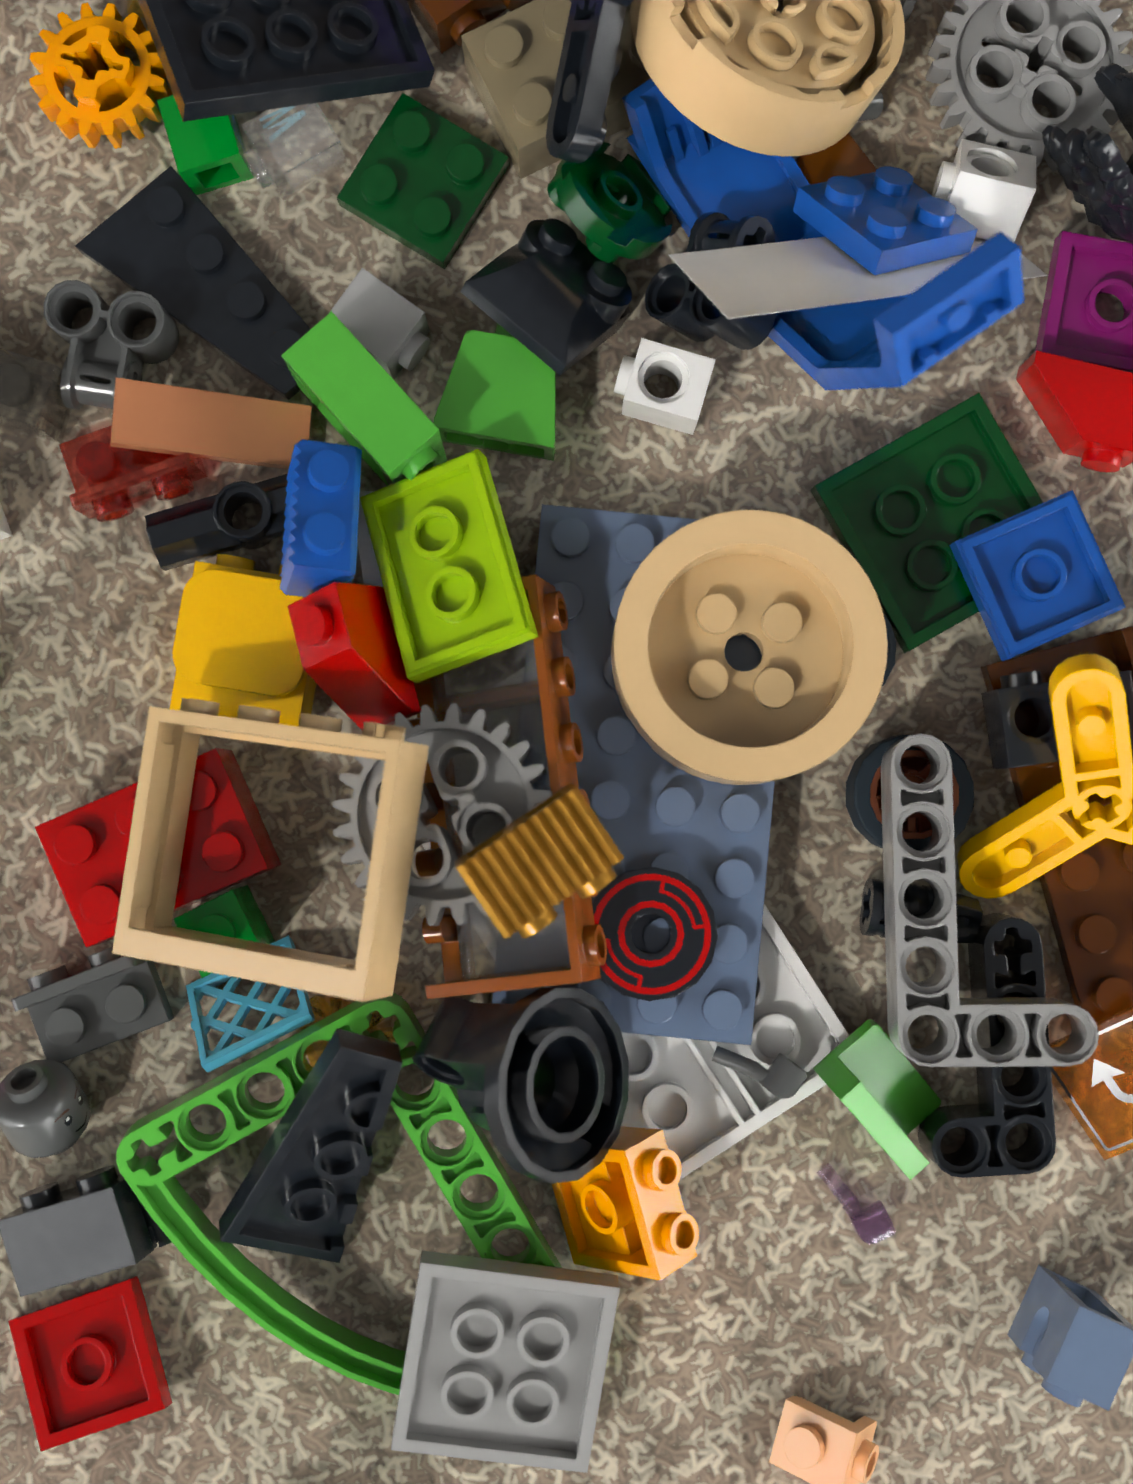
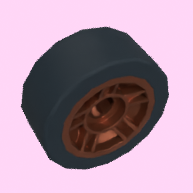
(864, 793)

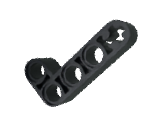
(999, 1106)

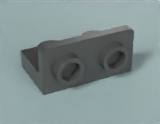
(95, 1006)

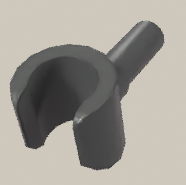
(780, 1079)

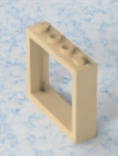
(159, 833)

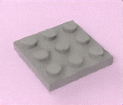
(505, 1361)

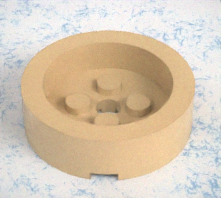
(769, 75)
(801, 606)

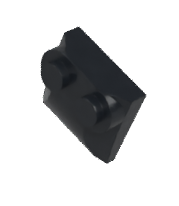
(553, 294)

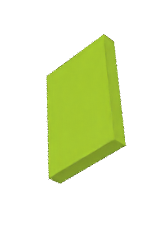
(448, 567)

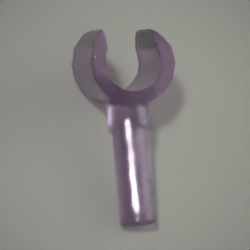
(869, 1222)

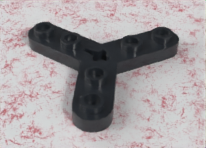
(584, 78)

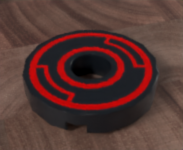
(690, 939)

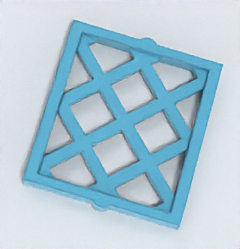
(252, 1039)

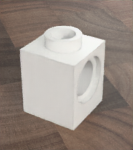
(988, 187)
(688, 371)

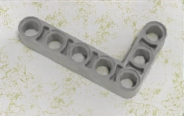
(956, 1017)

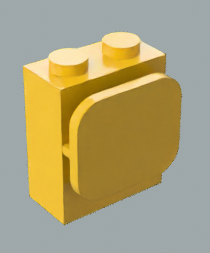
(239, 642)

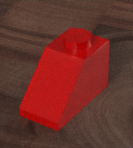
(1082, 408)
(354, 652)

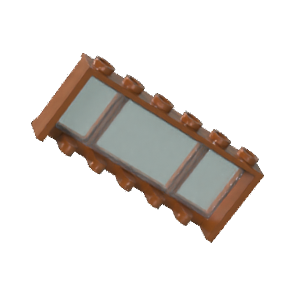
(529, 692)

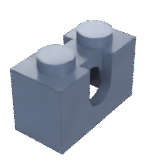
(1072, 1339)

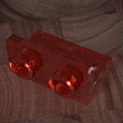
(114, 477)

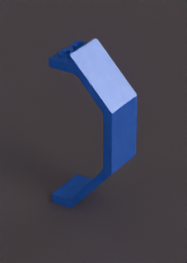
(839, 344)

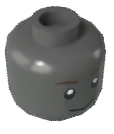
(42, 1108)

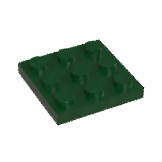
(914, 501)

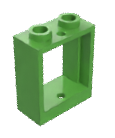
(364, 402)

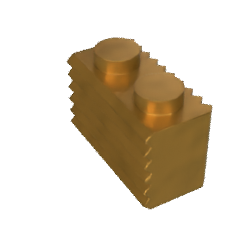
(540, 863)

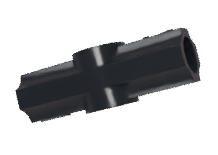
(206, 525)

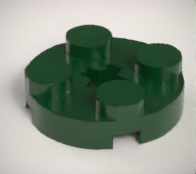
(612, 205)

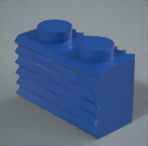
(320, 517)

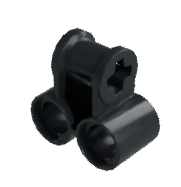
(685, 308)

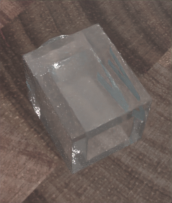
(292, 149)

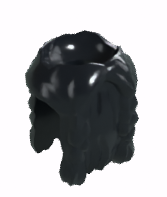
(1094, 163)

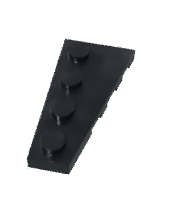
(313, 1163)

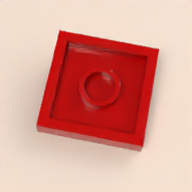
(90, 1363)

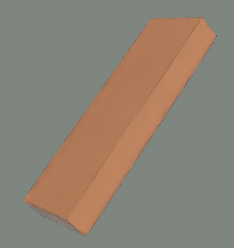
(206, 424)

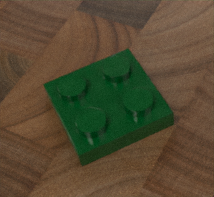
(423, 180)

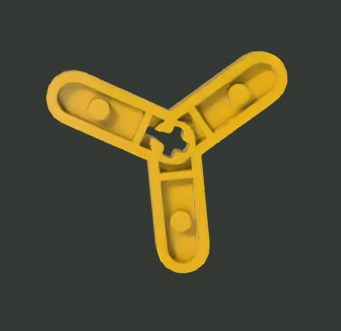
(1092, 758)

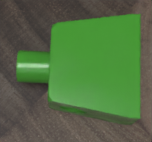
(499, 397)

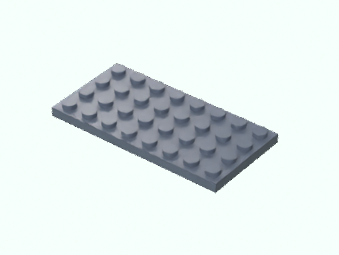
(649, 807)

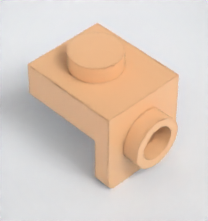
(824, 1445)

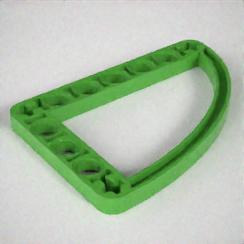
(237, 1276)

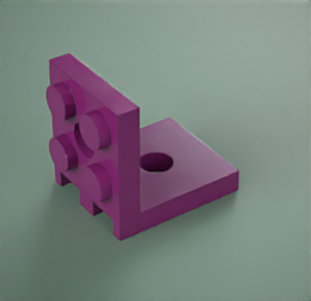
(1069, 319)

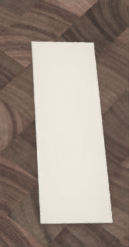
(802, 276)

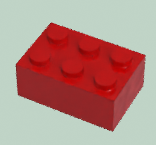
(220, 849)

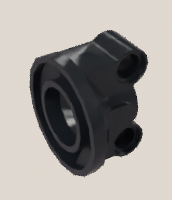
(536, 1076)

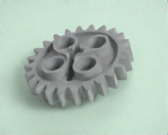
(1007, 113)
(498, 788)

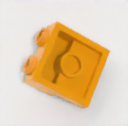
(630, 1209)

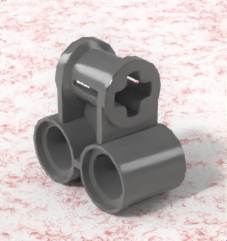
(106, 342)

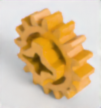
(106, 83)

